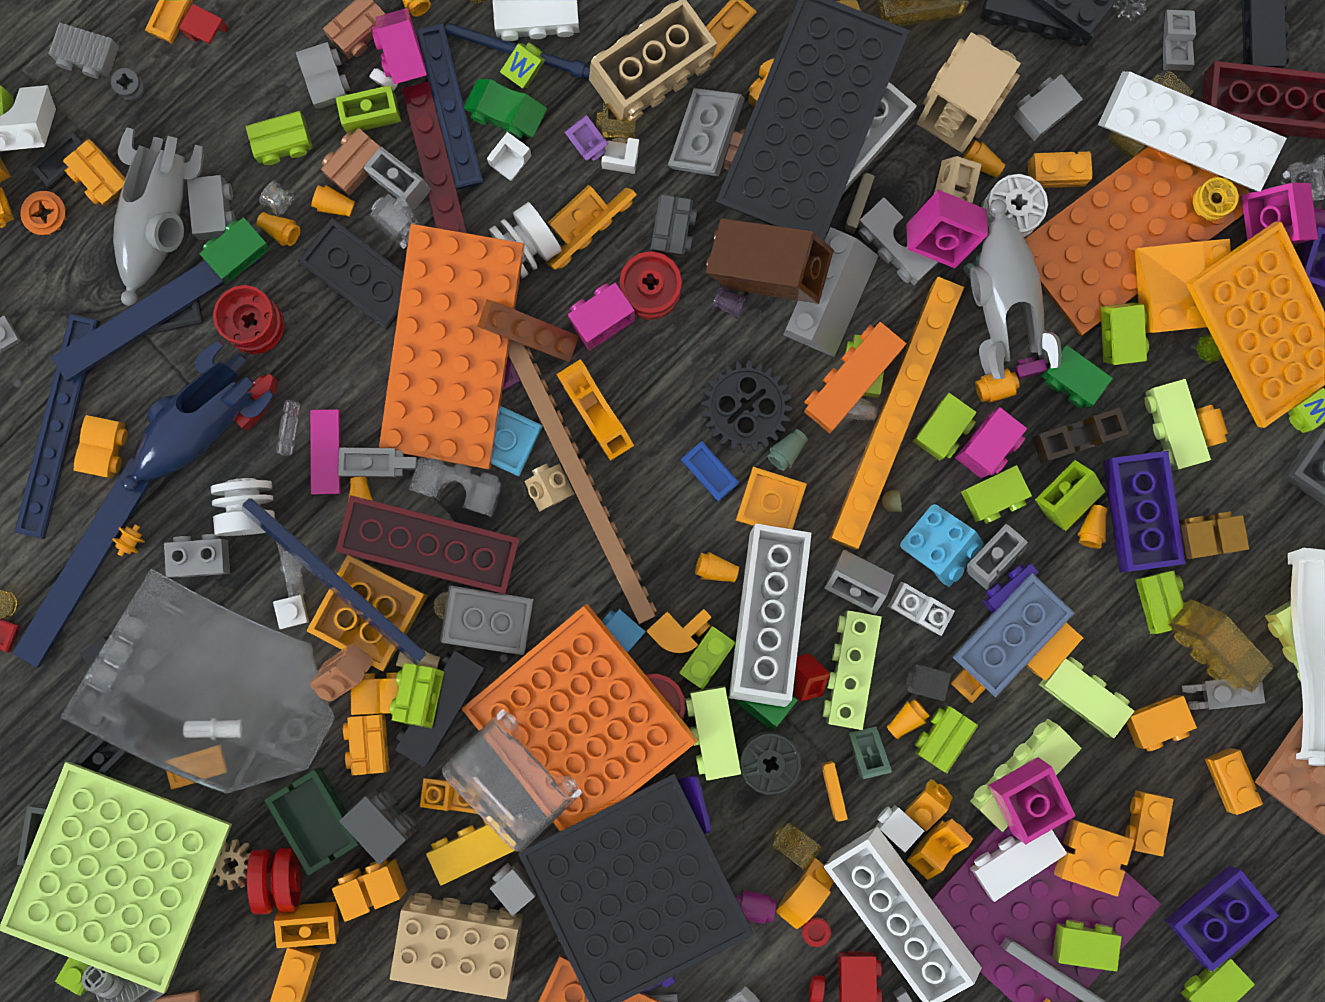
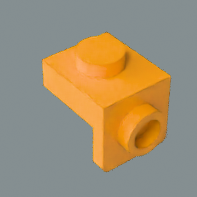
(929, 805)

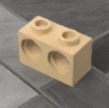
(958, 178)

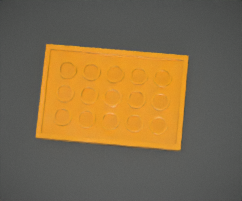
(1265, 322)

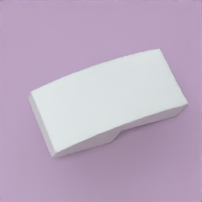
(921, 608)

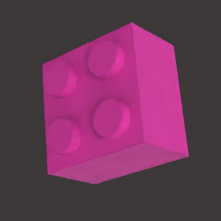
(400, 45)
(1286, 204)
(947, 229)
(601, 315)
(991, 443)
(1032, 800)

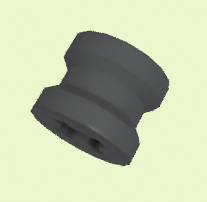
(133, 88)

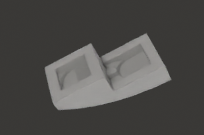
(1178, 40)

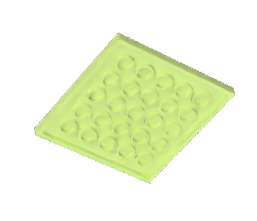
(115, 877)

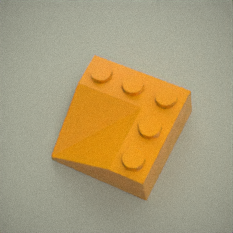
(1163, 277)
(342, 626)

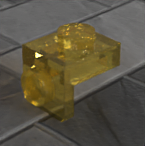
(616, 129)
(796, 845)

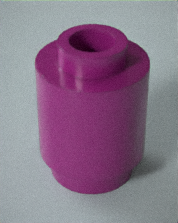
(757, 906)

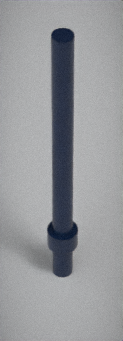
(577, 68)

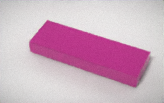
(325, 452)

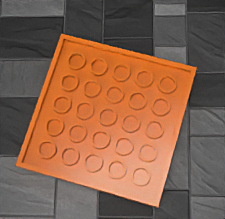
(587, 714)

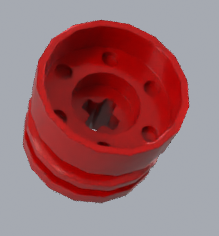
(245, 305)

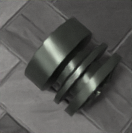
(763, 746)

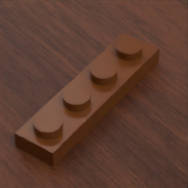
(527, 330)

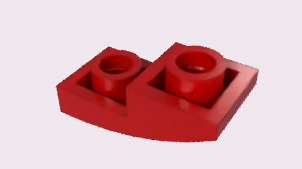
(260, 387)

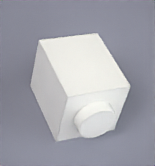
(899, 827)

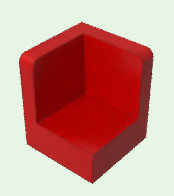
(201, 25)
(809, 678)

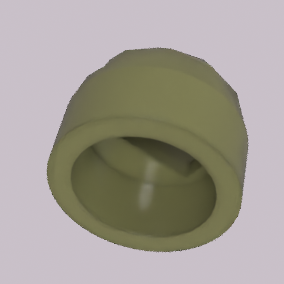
(892, 501)

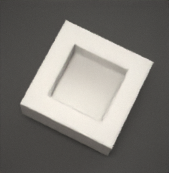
(291, 612)

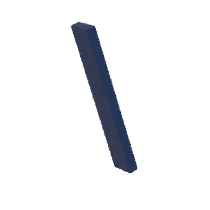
(449, 106)

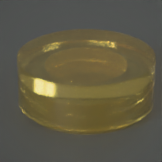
(7, 604)

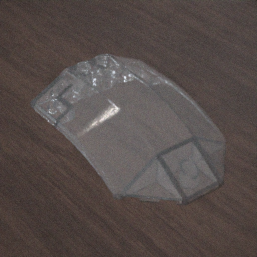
(202, 691)

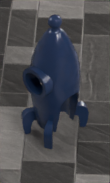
(194, 418)

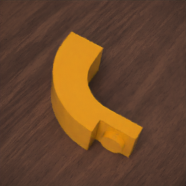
(594, 410)

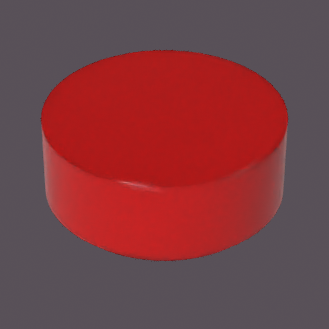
(816, 931)
(817, 988)

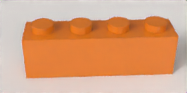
(855, 376)

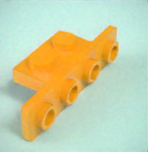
(582, 219)

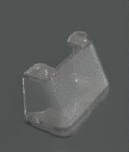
(508, 783)

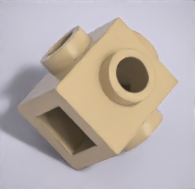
(548, 486)

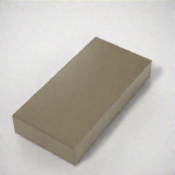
(859, 203)

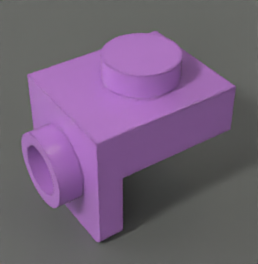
(586, 139)

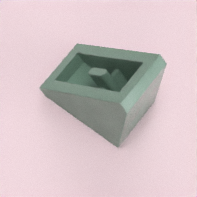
(869, 753)

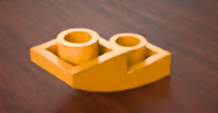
(442, 796)

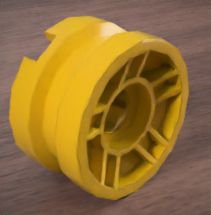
(1221, 189)

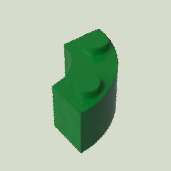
(504, 108)

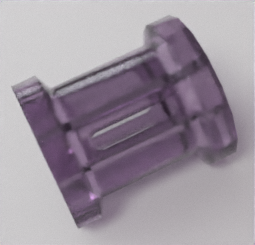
(728, 302)

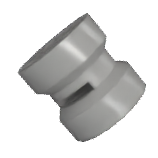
(102, 982)

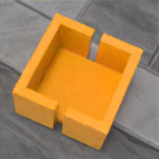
(1095, 857)
(373, 887)

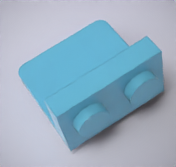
(942, 544)

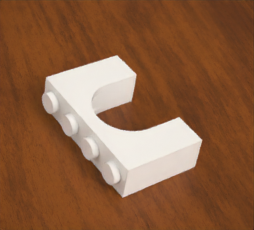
(28, 120)

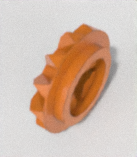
(33, 206)

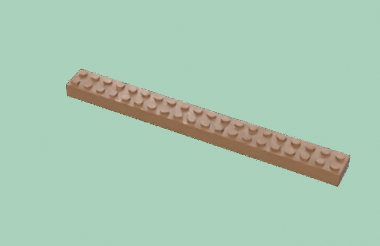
(581, 482)

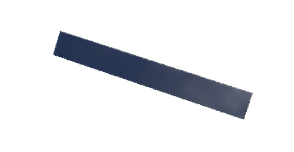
(137, 320)
(53, 440)
(80, 570)
(333, 581)

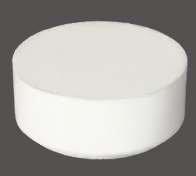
(380, 78)

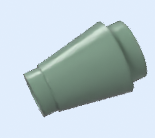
(787, 450)

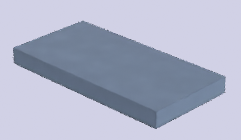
(1013, 634)

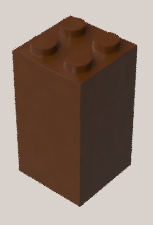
(769, 260)

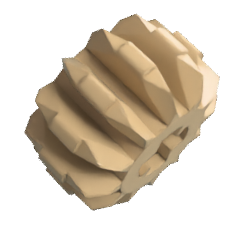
(237, 874)

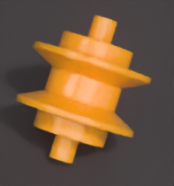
(128, 540)

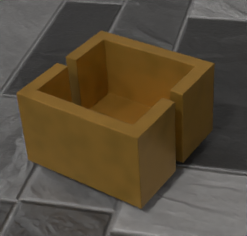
(1215, 536)

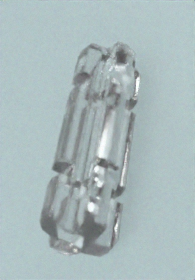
(288, 427)

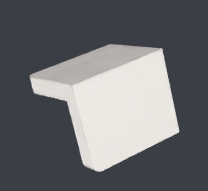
(509, 156)
(621, 156)

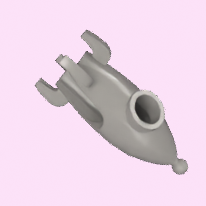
(149, 208)
(1003, 278)

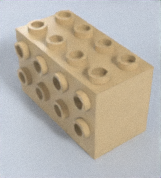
(652, 61)
(968, 91)
(456, 946)

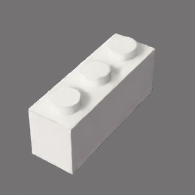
(535, 18)
(1015, 863)

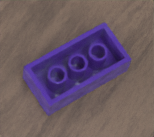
(1144, 511)

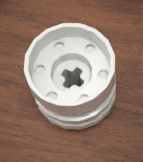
(1028, 196)
(532, 232)
(236, 493)

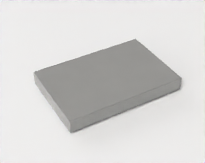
(706, 131)
(486, 620)

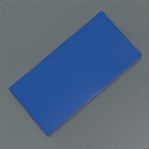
(710, 471)

